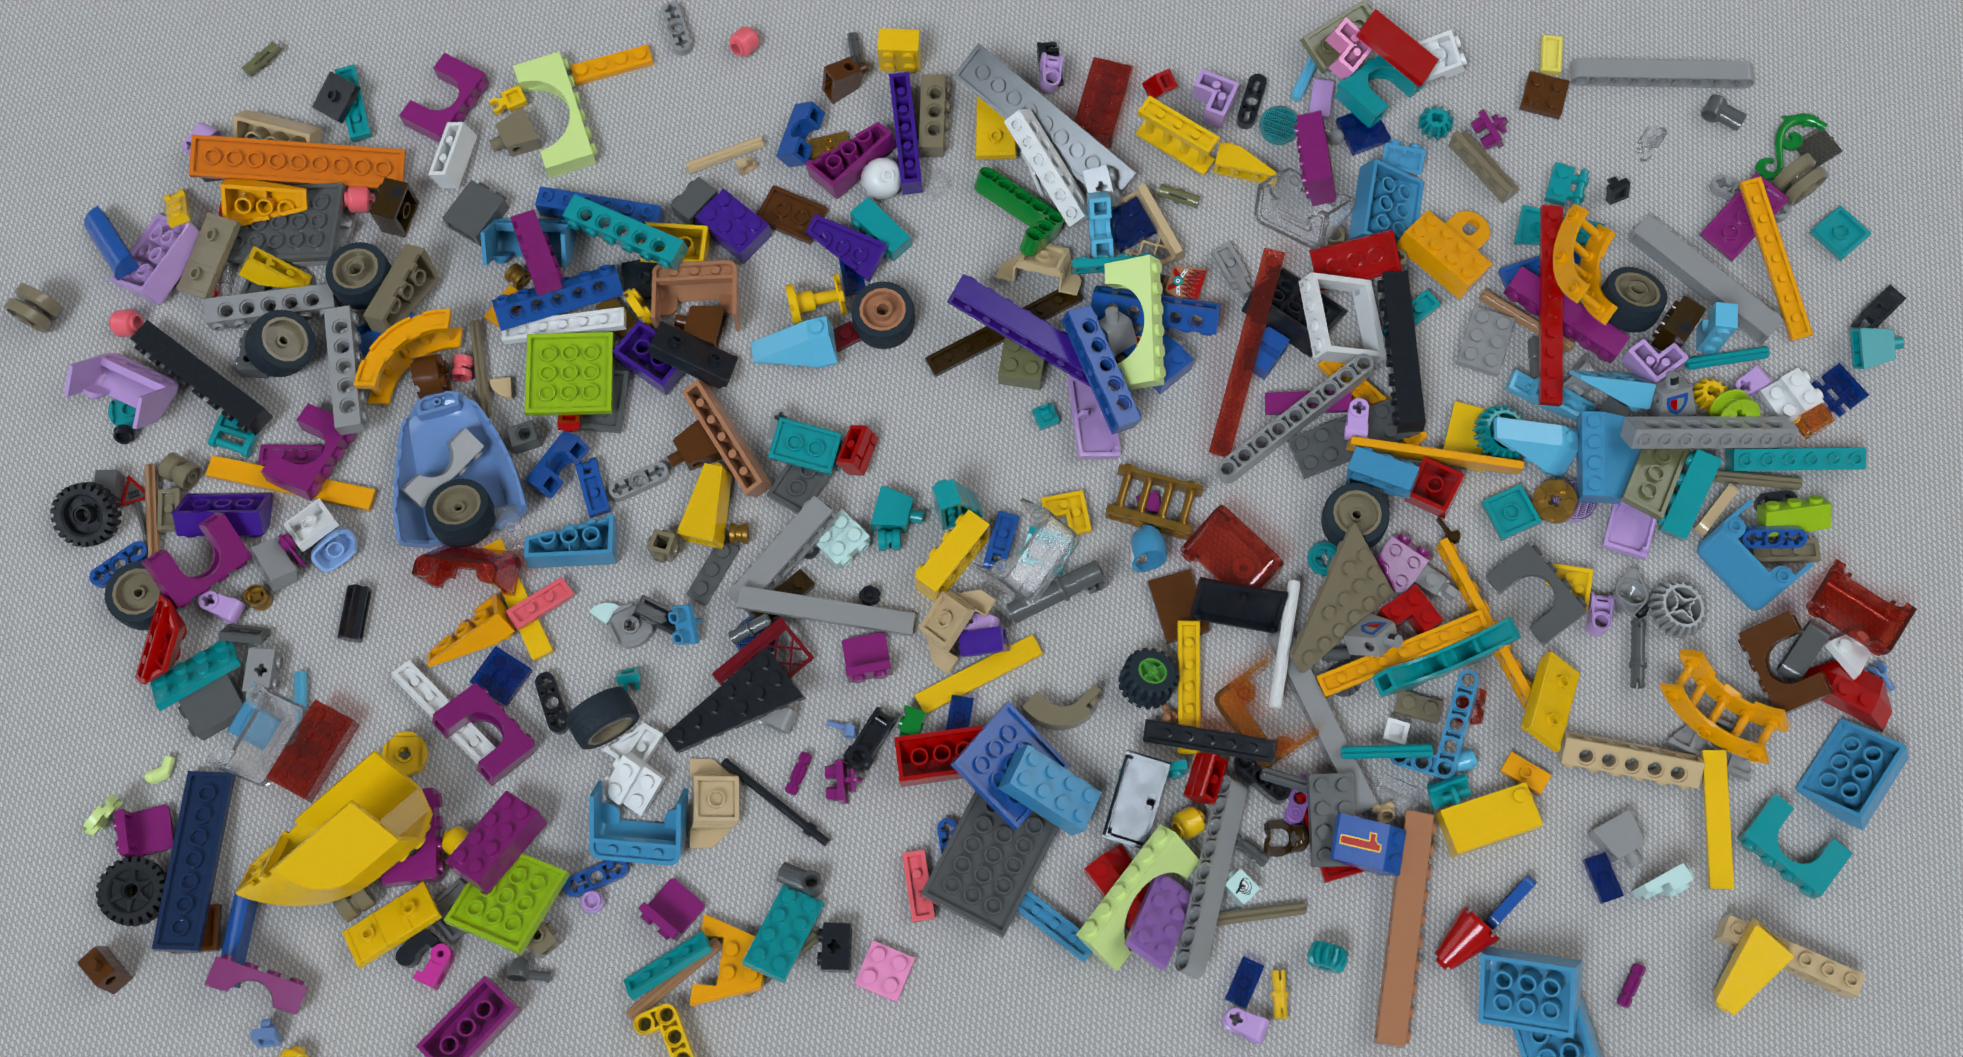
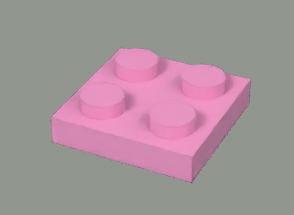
(884, 971)

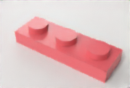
(539, 603)
(916, 879)

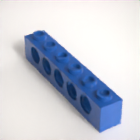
(553, 203)
(566, 302)
(1185, 307)
(1074, 323)

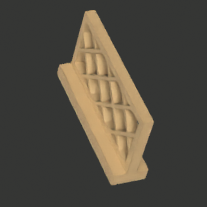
(1163, 230)

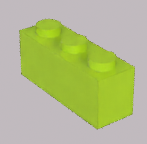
(1808, 514)

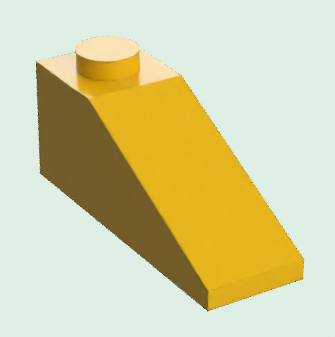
(1240, 164)
(271, 271)

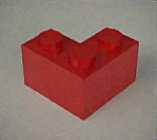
(1414, 608)

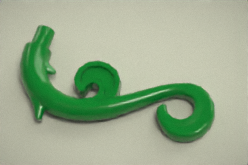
(1791, 145)

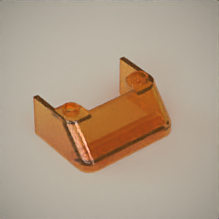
(1231, 704)

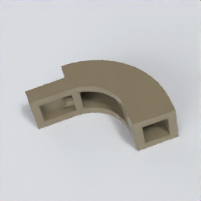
(1061, 717)

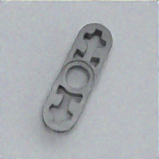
(674, 36)
(626, 493)

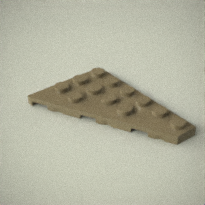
(1347, 596)

